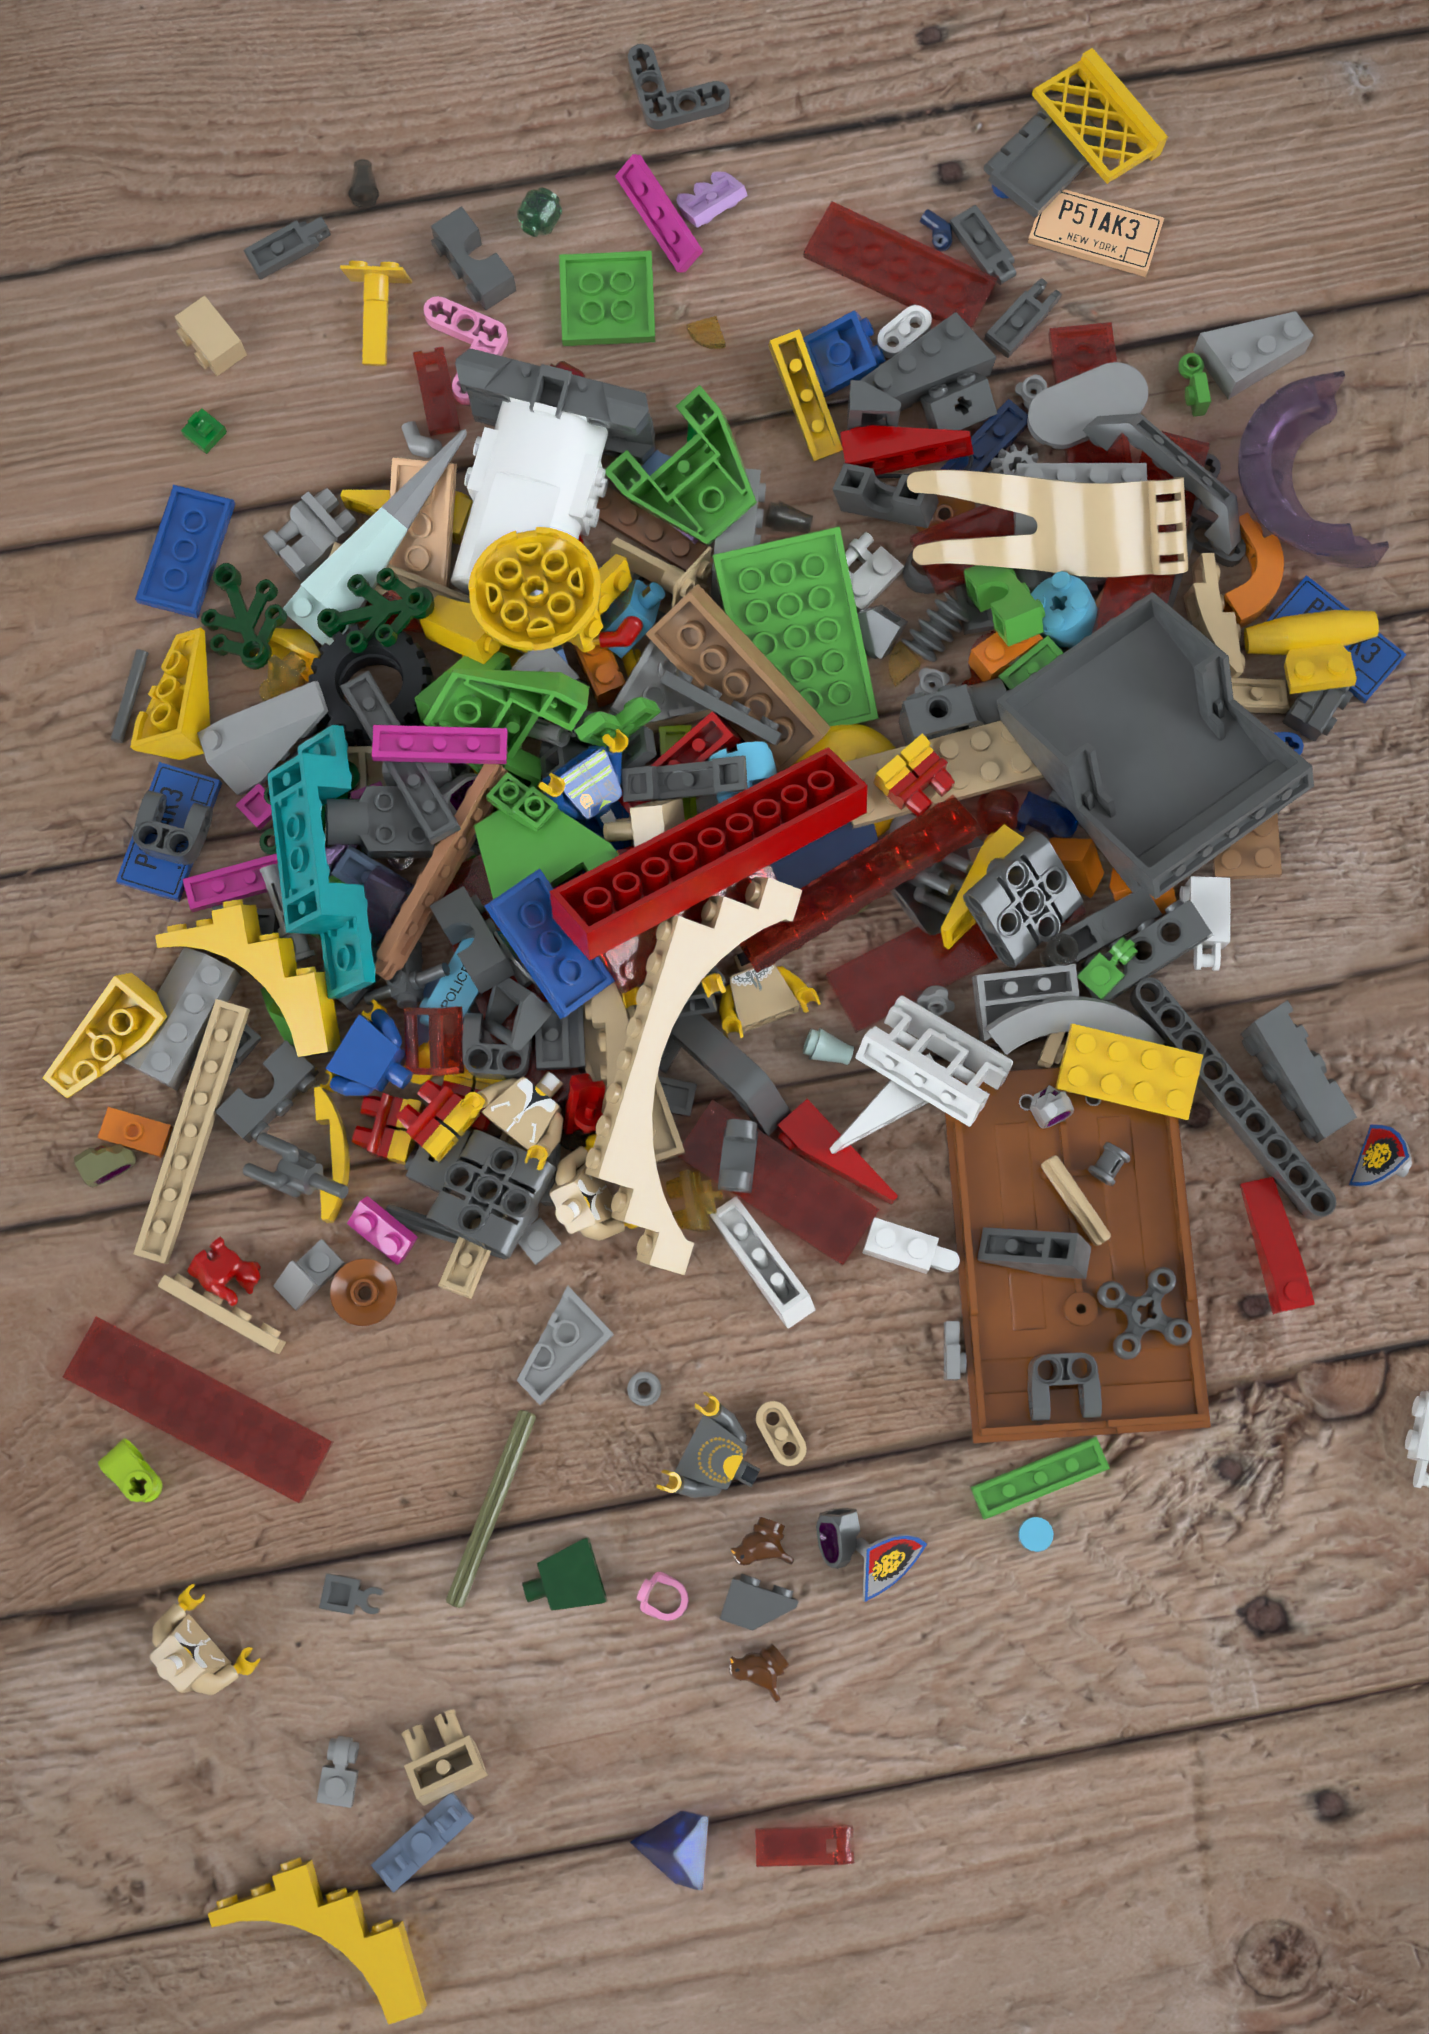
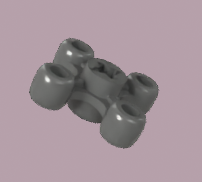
(1158, 1321)

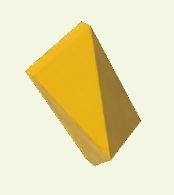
(297, 641)

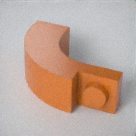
(1267, 571)

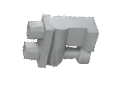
(318, 531)

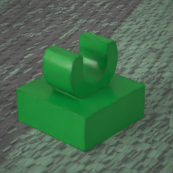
(203, 430)

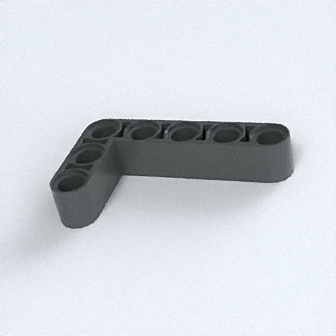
(733, 1070)

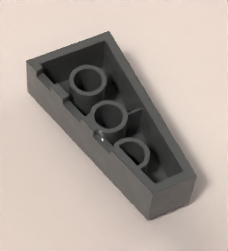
(930, 361)
(1297, 1073)

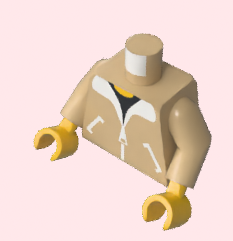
(523, 1113)
(584, 1200)
(188, 1654)

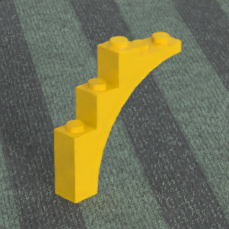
(456, 628)
(272, 961)
(297, 1901)

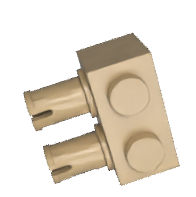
(646, 821)
(447, 1768)

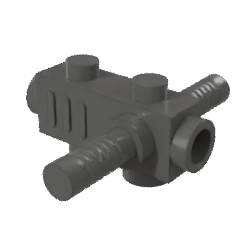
(409, 982)

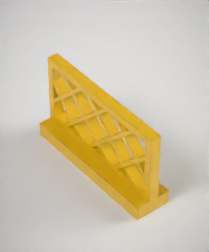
(1118, 106)

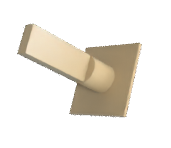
(667, 576)

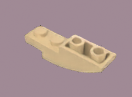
(1205, 610)
(609, 1012)

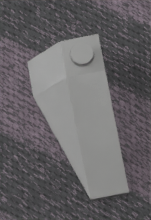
(257, 738)

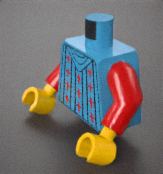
(628, 618)

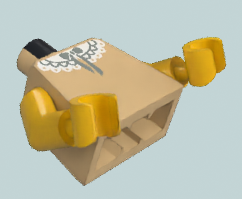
(761, 997)

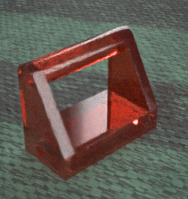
(444, 1040)

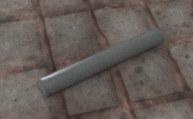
(129, 696)

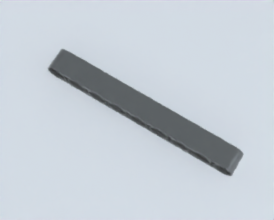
(1247, 1107)

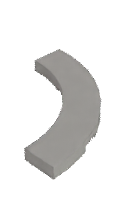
(1057, 1014)

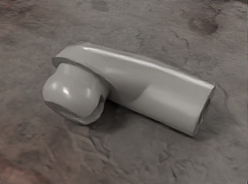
(418, 444)

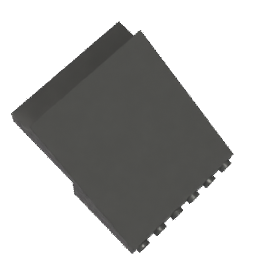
(1152, 746)

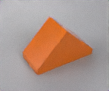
(1080, 862)

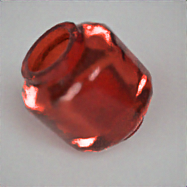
(997, 809)

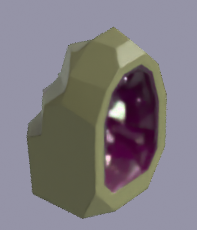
(103, 1163)

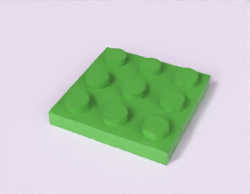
(607, 298)

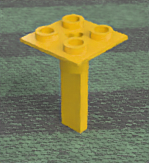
(375, 307)

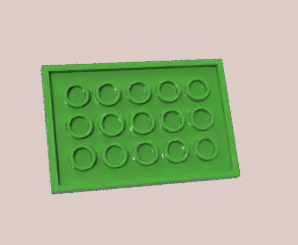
(803, 616)

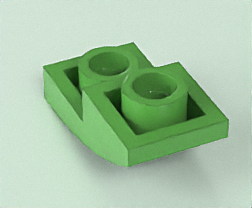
(521, 803)

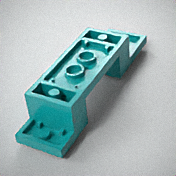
(308, 899)

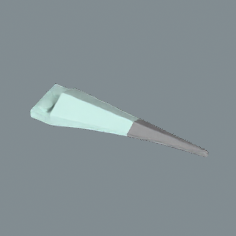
(366, 549)

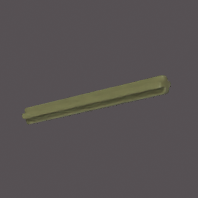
(490, 1509)

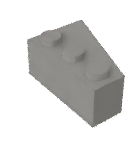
(1252, 350)
(1005, 991)

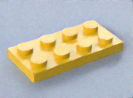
(1129, 1071)

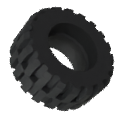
(341, 663)

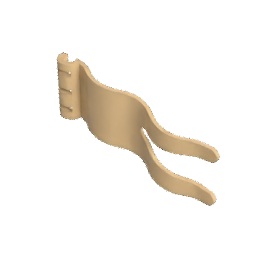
(1079, 524)

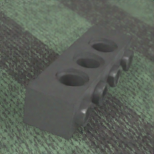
(1193, 932)

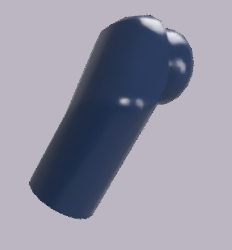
(940, 230)

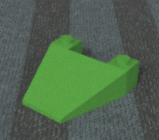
(701, 484)
(509, 702)
(558, 849)

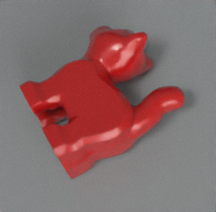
(223, 1267)

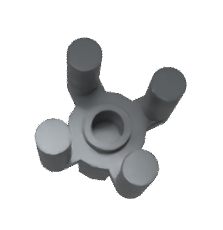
(941, 880)
(295, 1172)

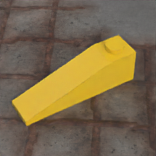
(805, 394)
(370, 501)
(959, 917)

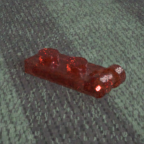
(437, 392)
(803, 1846)

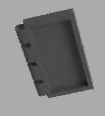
(1039, 162)

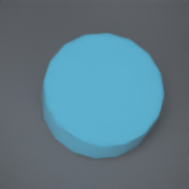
(1035, 1534)

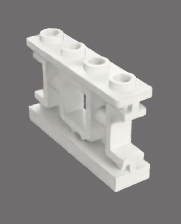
(926, 1076)

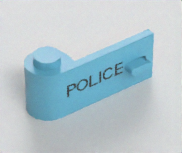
(454, 989)

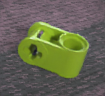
(126, 1468)

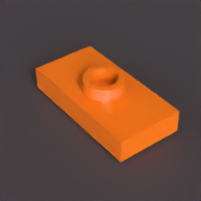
(135, 1132)

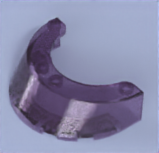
(1266, 472)

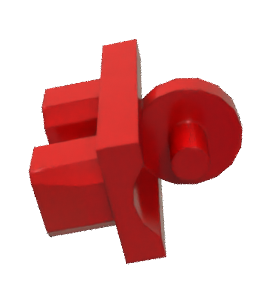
(583, 1104)

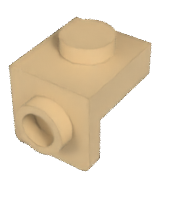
(1051, 1051)

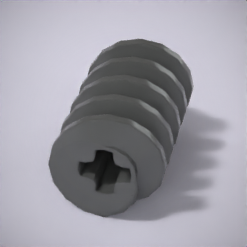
(937, 628)

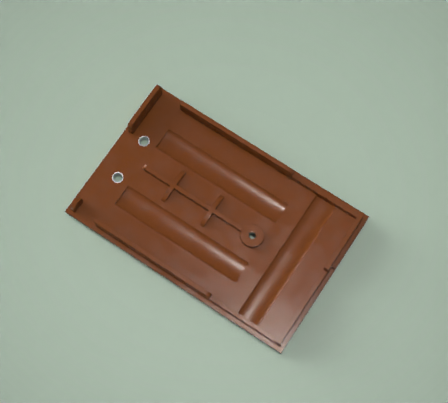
(1025, 1314)

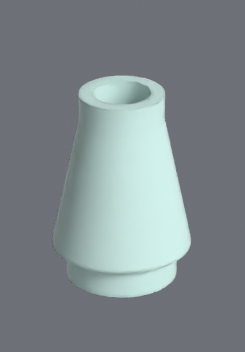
(826, 1047)

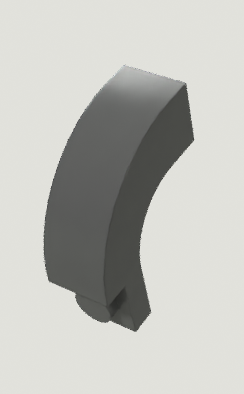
(636, 754)

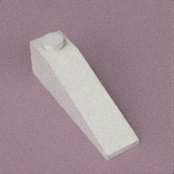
(884, 1109)
(763, 1262)

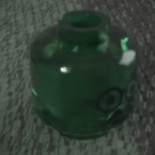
(539, 212)

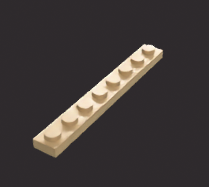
(191, 1131)

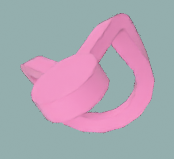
(647, 1586)

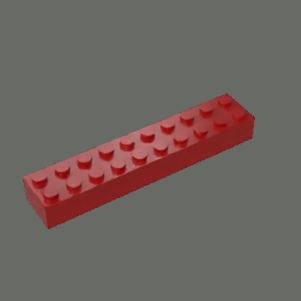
(708, 853)

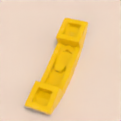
(328, 1114)

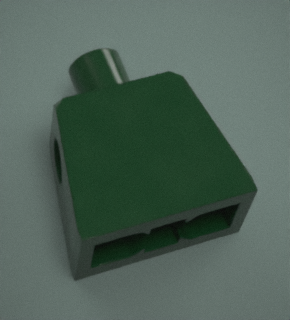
(568, 1579)

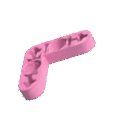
(457, 313)

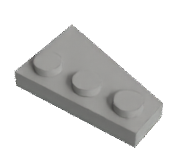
(564, 1347)

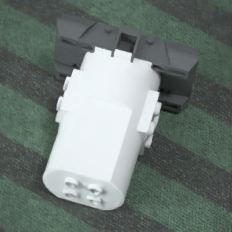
(544, 451)

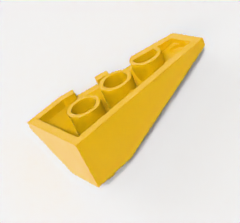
(177, 703)
(113, 1029)

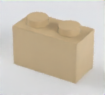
(210, 336)

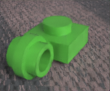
(1197, 392)
(1103, 974)

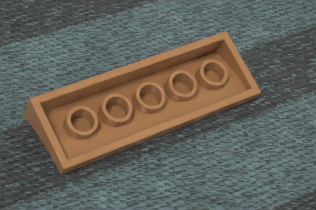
(717, 653)

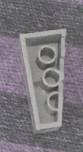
(743, 531)

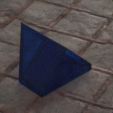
(678, 1848)

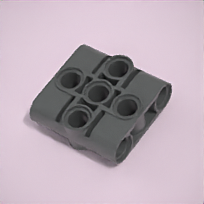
(1025, 905)
(514, 1185)

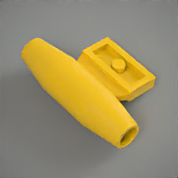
(1314, 646)

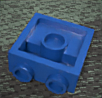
(843, 352)

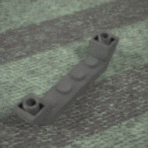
(1166, 455)

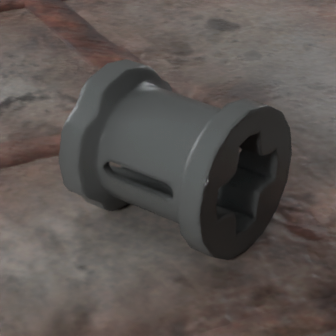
(1109, 1164)

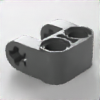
(194, 830)
(497, 1053)
(738, 1156)
(1088, 1385)

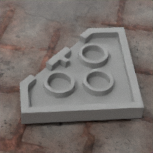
(645, 683)

